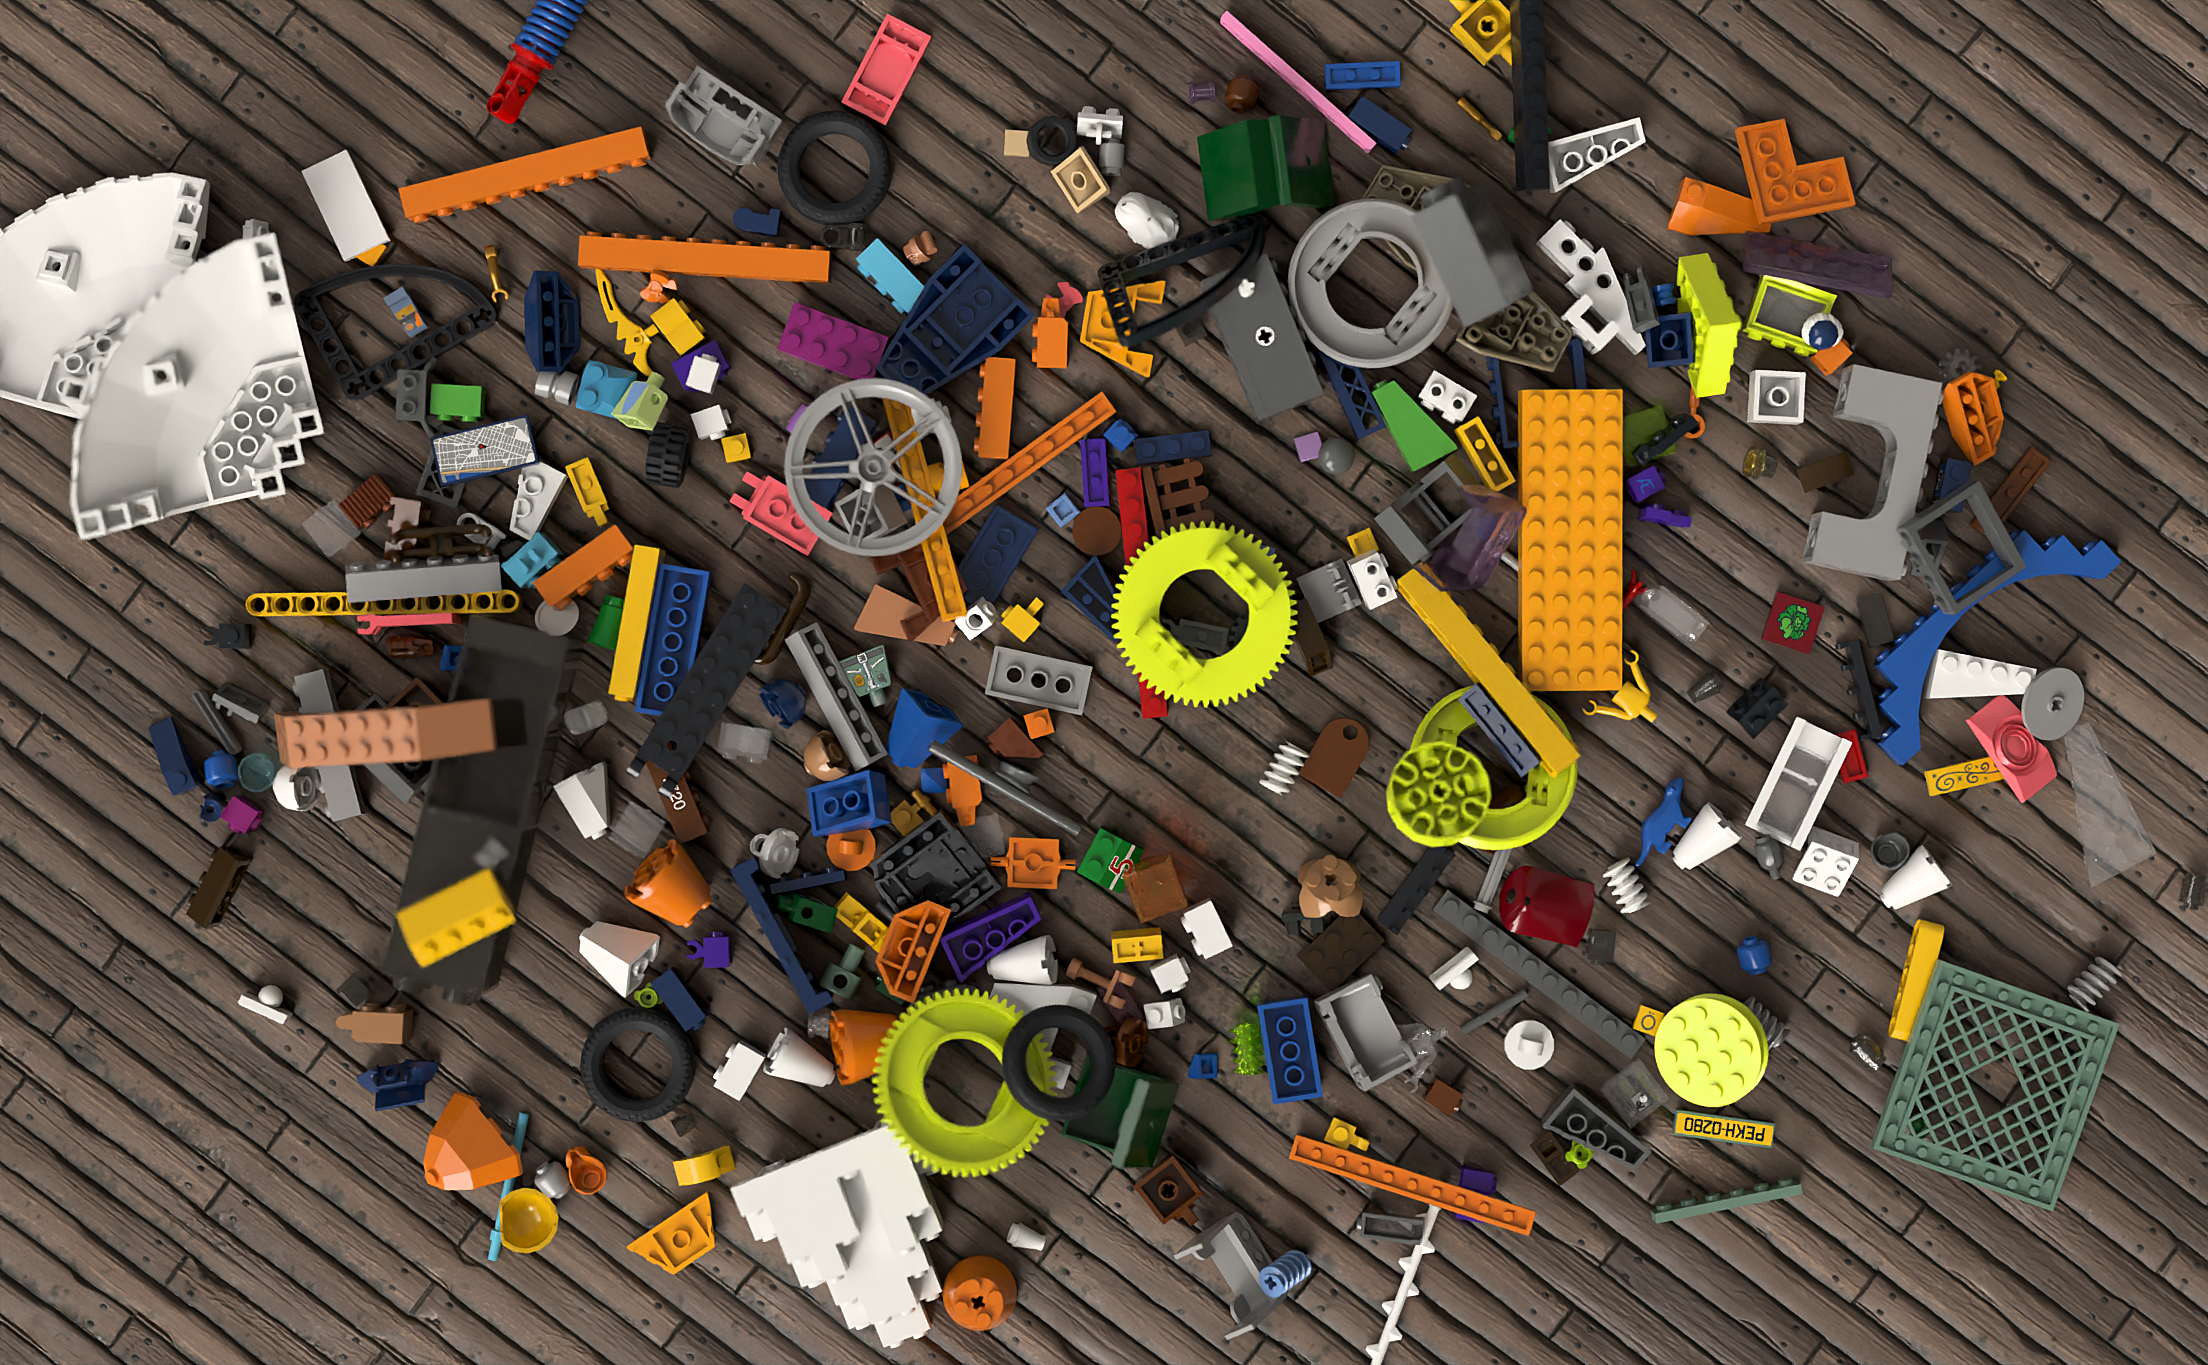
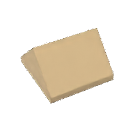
(1080, 180)

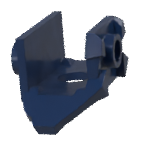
(398, 1083)

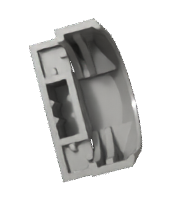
(724, 121)

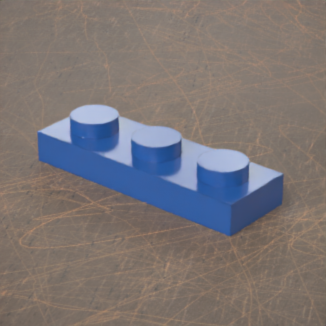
(1362, 75)

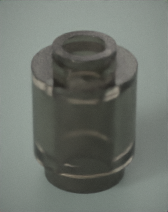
(2193, 891)
(1867, 1052)

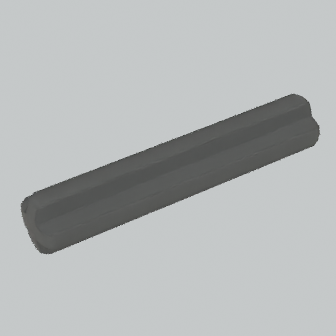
(217, 722)

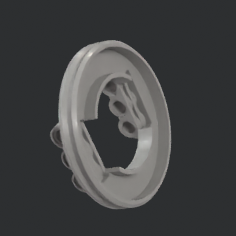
(1319, 257)

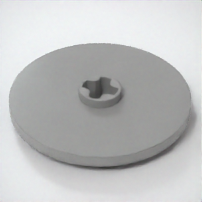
(2039, 713)

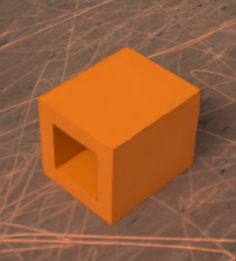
(1832, 358)
(1039, 723)

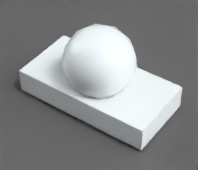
(1455, 971)
(267, 1004)

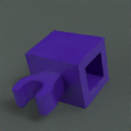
(715, 949)

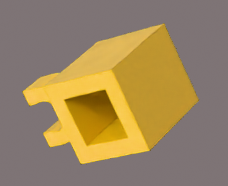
(1022, 621)

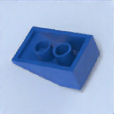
(849, 804)

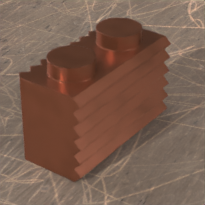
(368, 502)

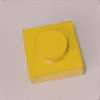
(736, 448)

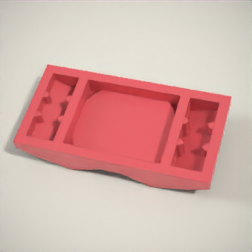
(886, 69)
(2012, 748)

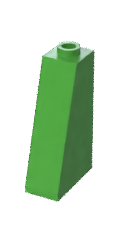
(1411, 428)

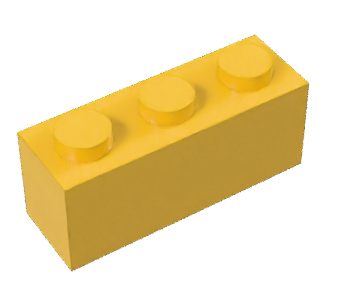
(1484, 455)

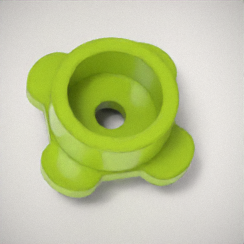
(643, 1001)
(1582, 1160)

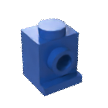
(1120, 435)

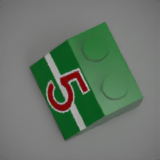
(1107, 859)

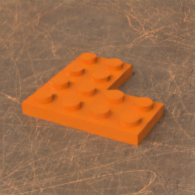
(1781, 187)

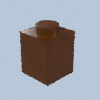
(1443, 1096)

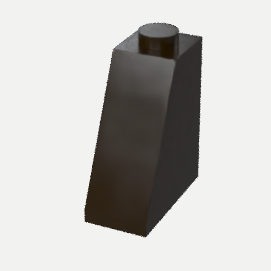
(1310, 639)

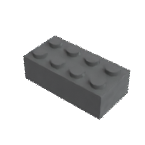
(401, 777)

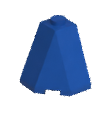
(916, 725)

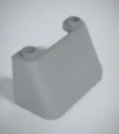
(1365, 1032)

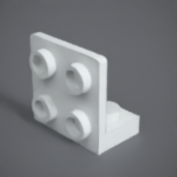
(1827, 861)

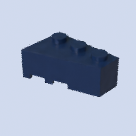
(1094, 597)

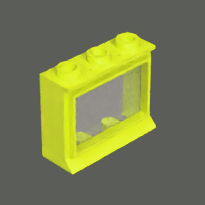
(1781, 310)

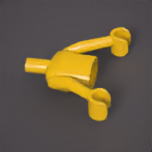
(1630, 698)

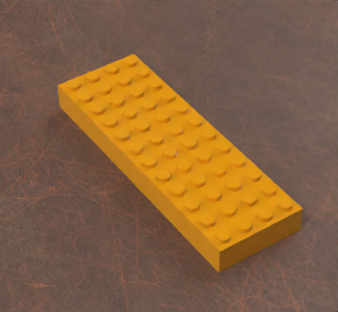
(1570, 539)

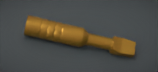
(1478, 118)

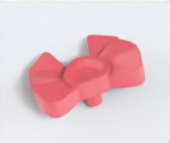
(1071, 297)

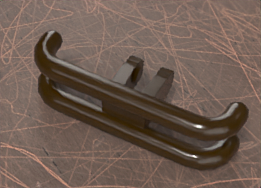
(441, 541)
(788, 620)

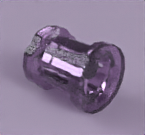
(1202, 92)

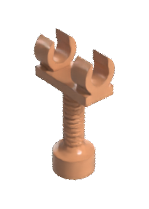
(1077, 970)

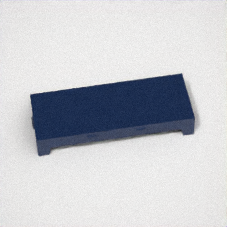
(779, 937)

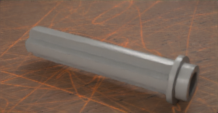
(1492, 880)

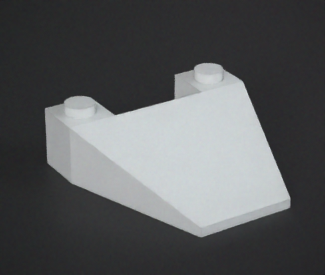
(1033, 996)

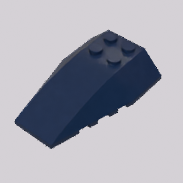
(953, 325)

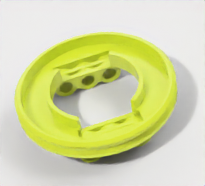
(1545, 796)

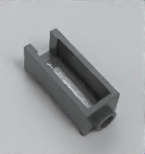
(1391, 1227)

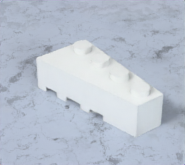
(1968, 676)

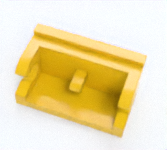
(1137, 945)

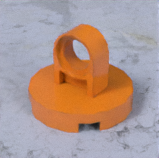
(851, 849)

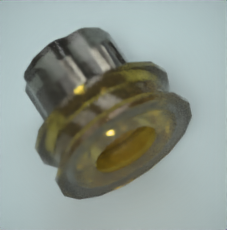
(1758, 464)

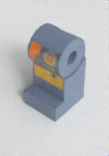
(406, 311)

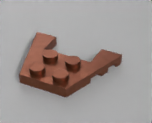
(917, 572)

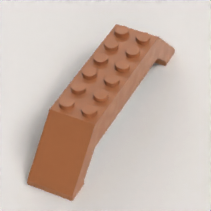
(385, 734)

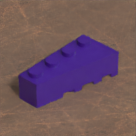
(988, 933)

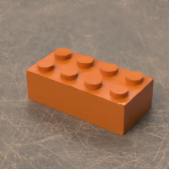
(584, 568)

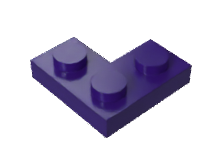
(1657, 514)

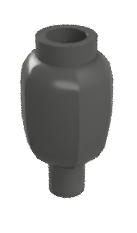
(1768, 855)

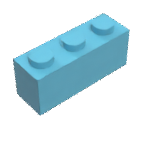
(890, 276)

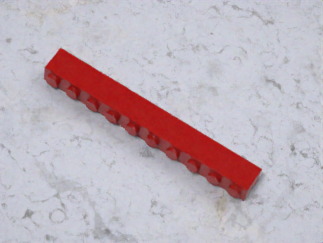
(1134, 536)

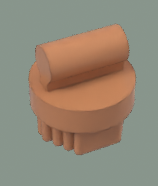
(920, 248)

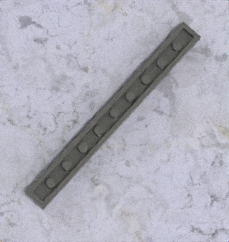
(1538, 974)

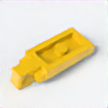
(589, 490)

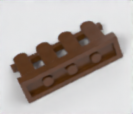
(1170, 501)

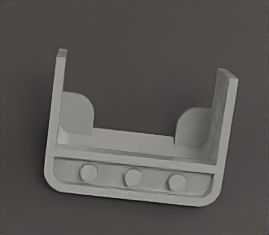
(1240, 1261)

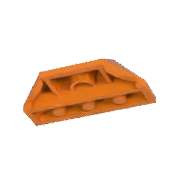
(1974, 415)
(910, 948)

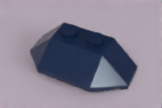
(550, 322)

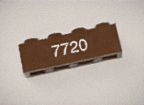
(682, 804)

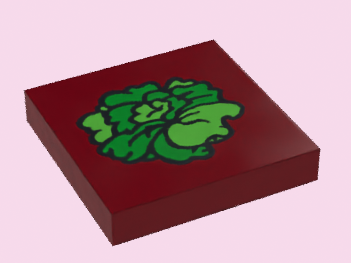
(1792, 623)

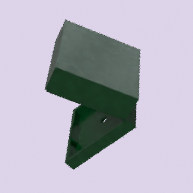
(1265, 166)
(1128, 1118)

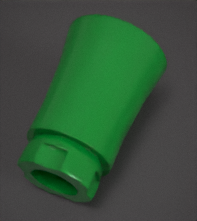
(608, 623)

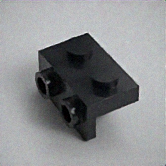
(1757, 707)

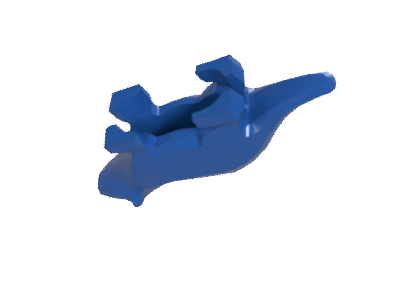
(1662, 821)

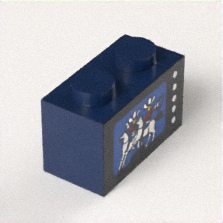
(1949, 477)

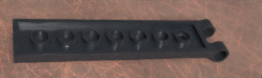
(709, 686)

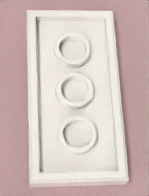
(345, 205)

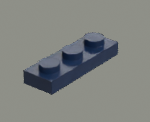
(1172, 447)
(807, 881)

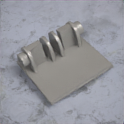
(1329, 590)

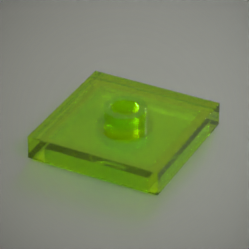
(1638, 430)

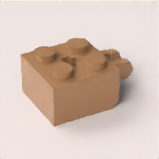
(378, 1024)

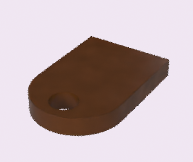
(1335, 758)

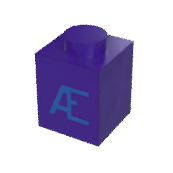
(1645, 483)

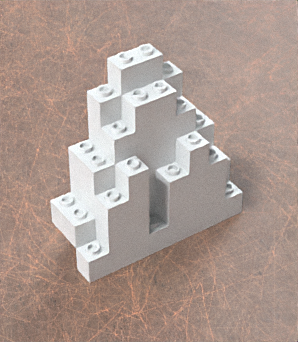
(858, 1224)

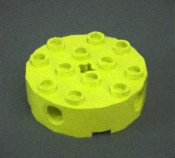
(1425, 815)

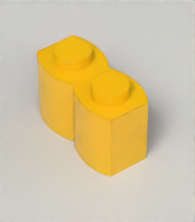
(678, 327)

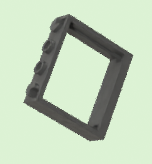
(1993, 529)

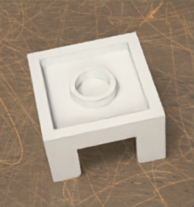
(1583, 330)

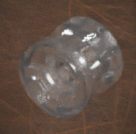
(818, 1025)

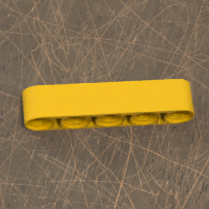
(1918, 967)

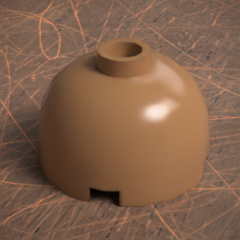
(825, 757)

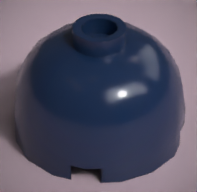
(785, 700)

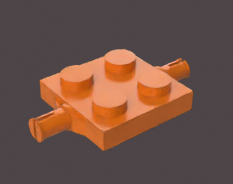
(1033, 863)

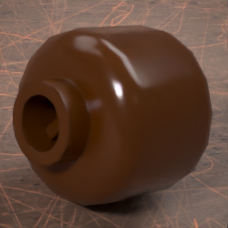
(1242, 94)

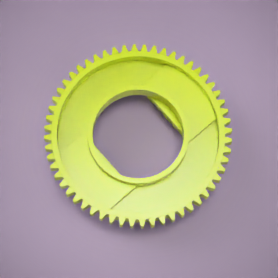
(1162, 656)
(906, 1060)

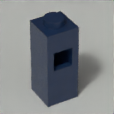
(1380, 125)
(680, 1000)

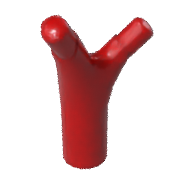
(1632, 591)

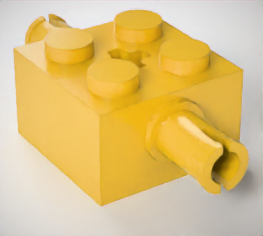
(1470, 33)

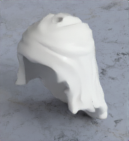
(1146, 220)

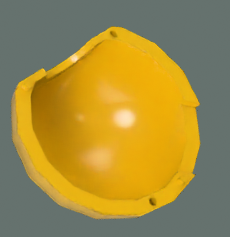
(527, 1220)

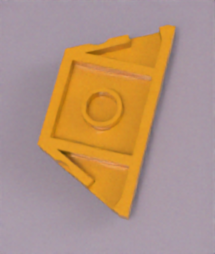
(679, 1237)

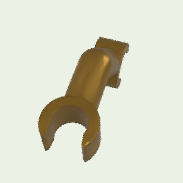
(492, 257)

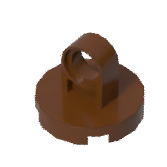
(1129, 1041)

